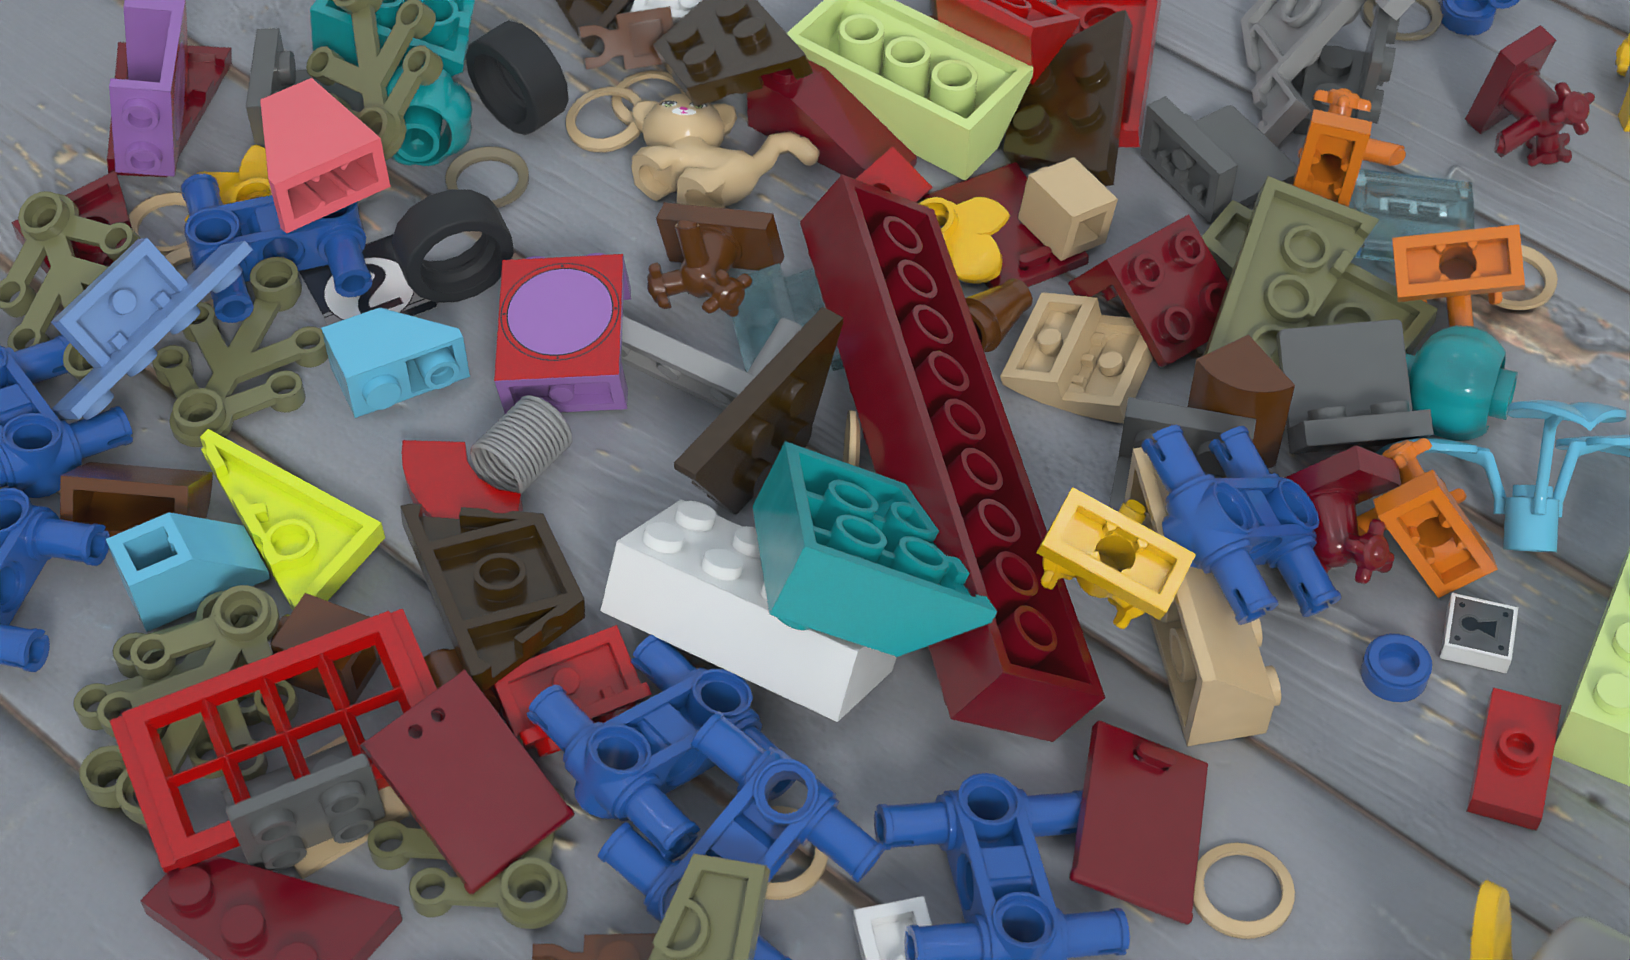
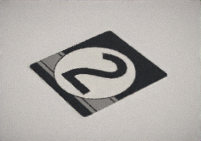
(387, 291)

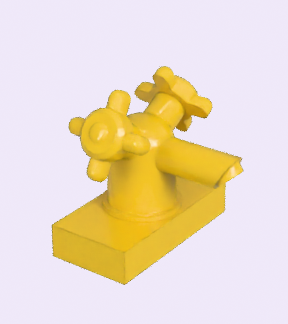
(1113, 556)

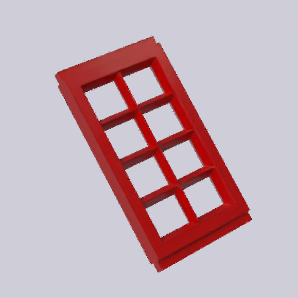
(149, 767)

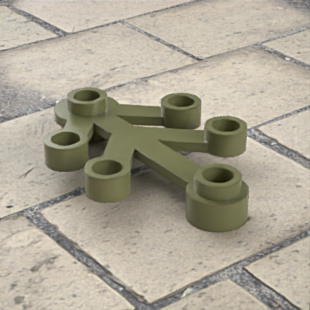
(377, 67)
(48, 225)
(214, 408)
(227, 649)
(107, 762)
(503, 892)

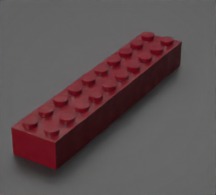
(945, 434)

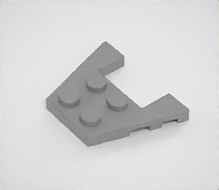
(1282, 41)

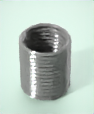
(521, 445)

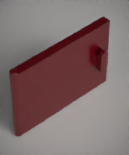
(1021, 251)
(467, 781)
(1140, 822)

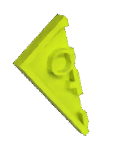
(298, 529)

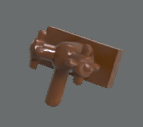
(708, 246)

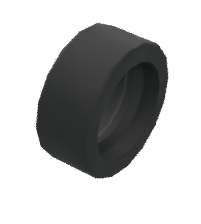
(517, 77)
(441, 217)

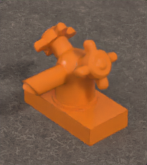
(1338, 146)
(1459, 266)
(1430, 524)

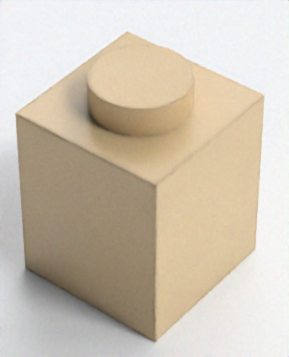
(1067, 208)

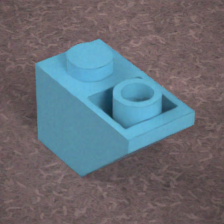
(392, 358)
(180, 562)

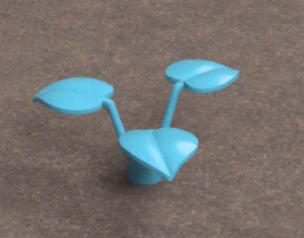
(1535, 509)

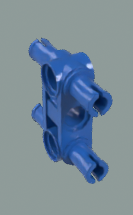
(329, 241)
(32, 439)
(1241, 522)
(27, 541)
(647, 750)
(748, 825)
(999, 875)

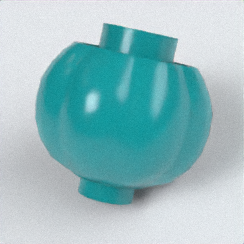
(424, 119)
(1461, 381)

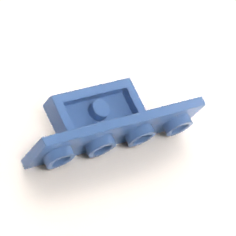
(130, 312)

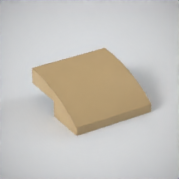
(1078, 358)

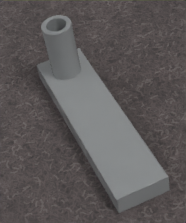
(695, 370)

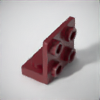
(1166, 286)

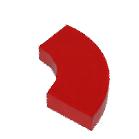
(444, 481)

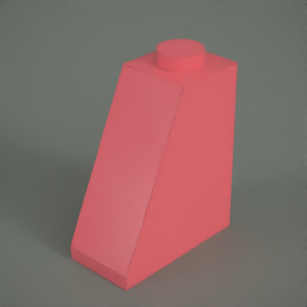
(317, 155)

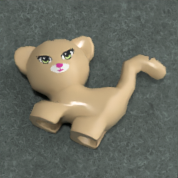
(688, 158)

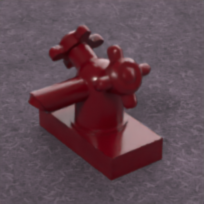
(1518, 90)
(1335, 490)

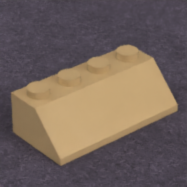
(1207, 657)

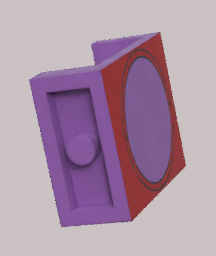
(152, 102)
(562, 332)

